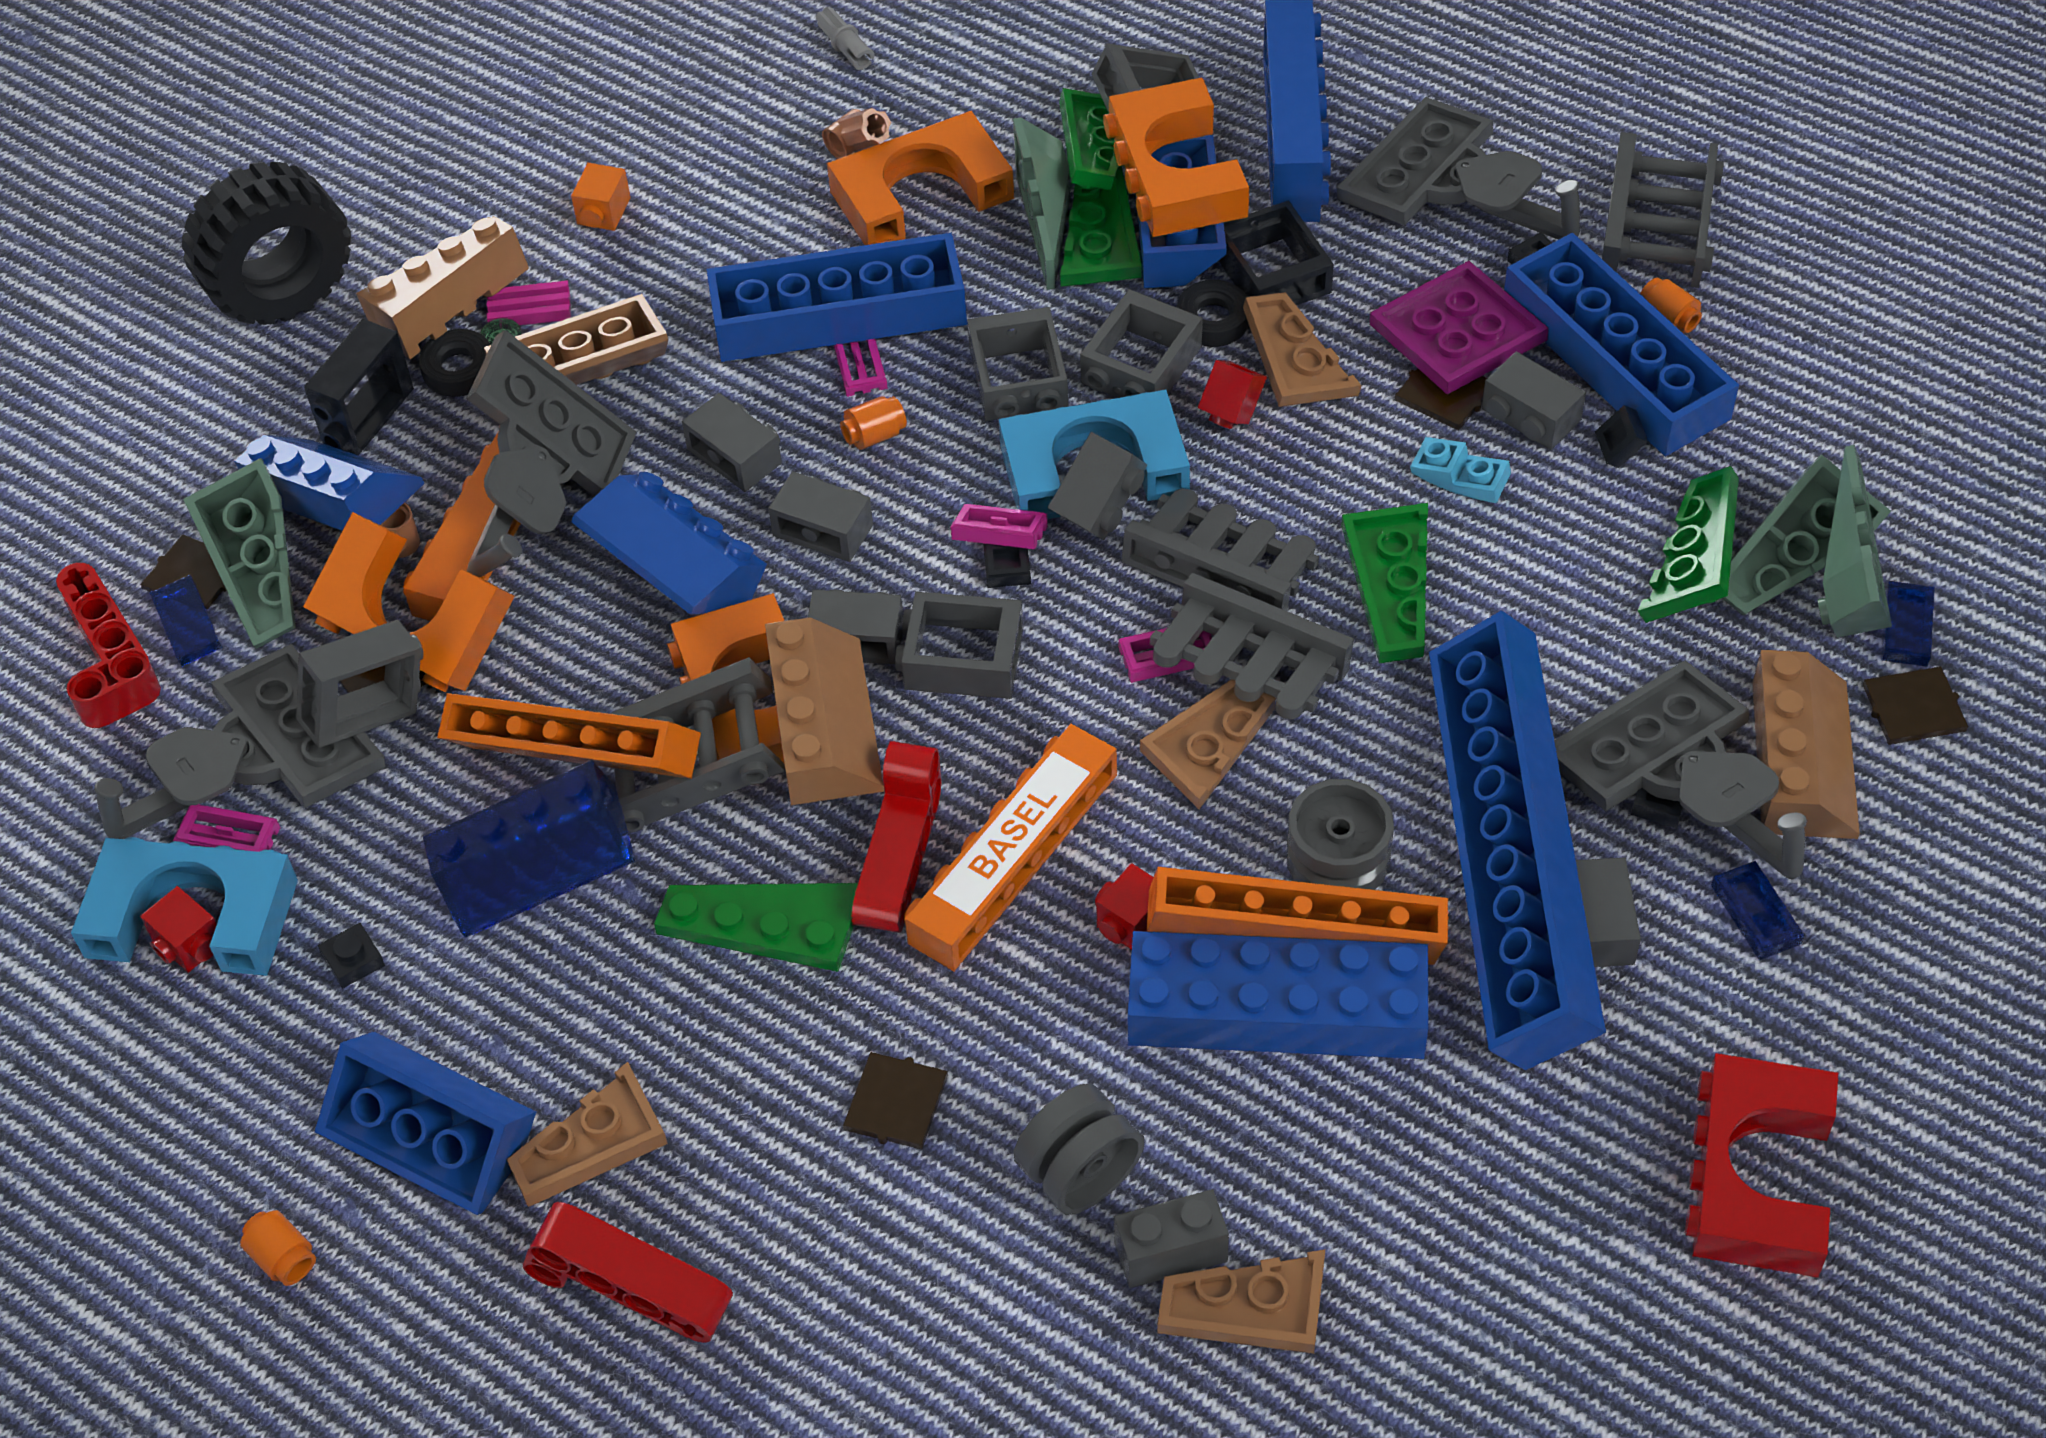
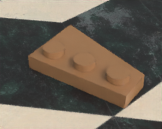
(1293, 356)
(1206, 740)
(595, 1138)
(1250, 1305)

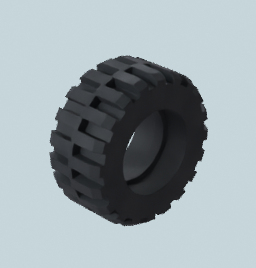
(244, 211)

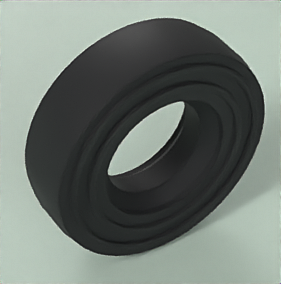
(1220, 294)
(447, 345)

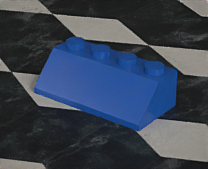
(1182, 255)
(330, 482)
(671, 544)
(422, 1120)

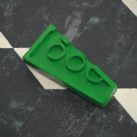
(1088, 149)
(1100, 237)
(1699, 550)
(1391, 572)
(776, 921)

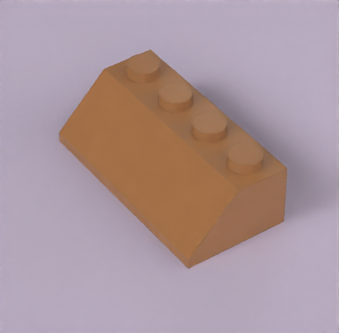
(600, 340)
(823, 711)
(1806, 742)

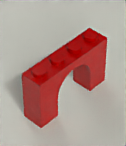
(1730, 1217)

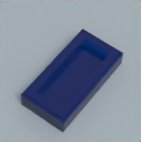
(186, 620)
(1912, 624)
(1757, 910)

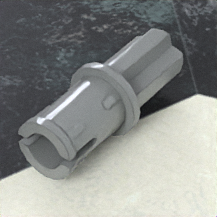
(844, 38)

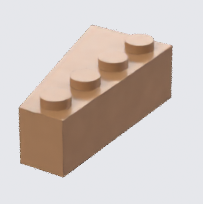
(444, 282)

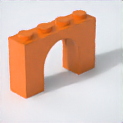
(950, 147)
(1167, 195)
(351, 596)
(719, 640)

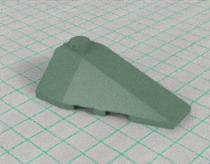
(1045, 192)
(1790, 539)
(247, 542)
(1853, 573)

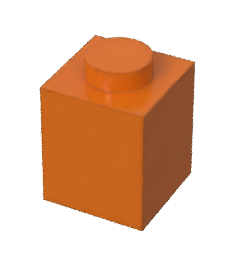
(601, 196)

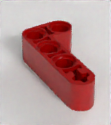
(123, 676)
(899, 837)
(626, 1271)

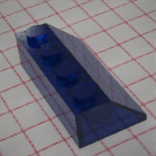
(529, 848)

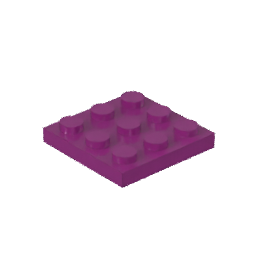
(1458, 326)

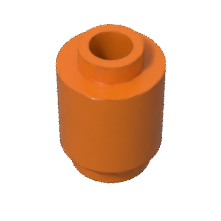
(1673, 303)
(873, 422)
(277, 1247)

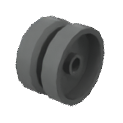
(1340, 835)
(1078, 1149)

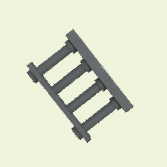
(1627, 190)
(696, 705)

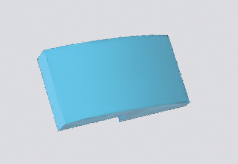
(1451, 468)

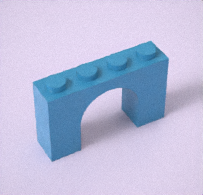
(1135, 423)
(139, 873)

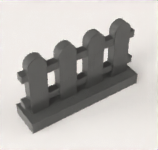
(1166, 554)
(1267, 630)

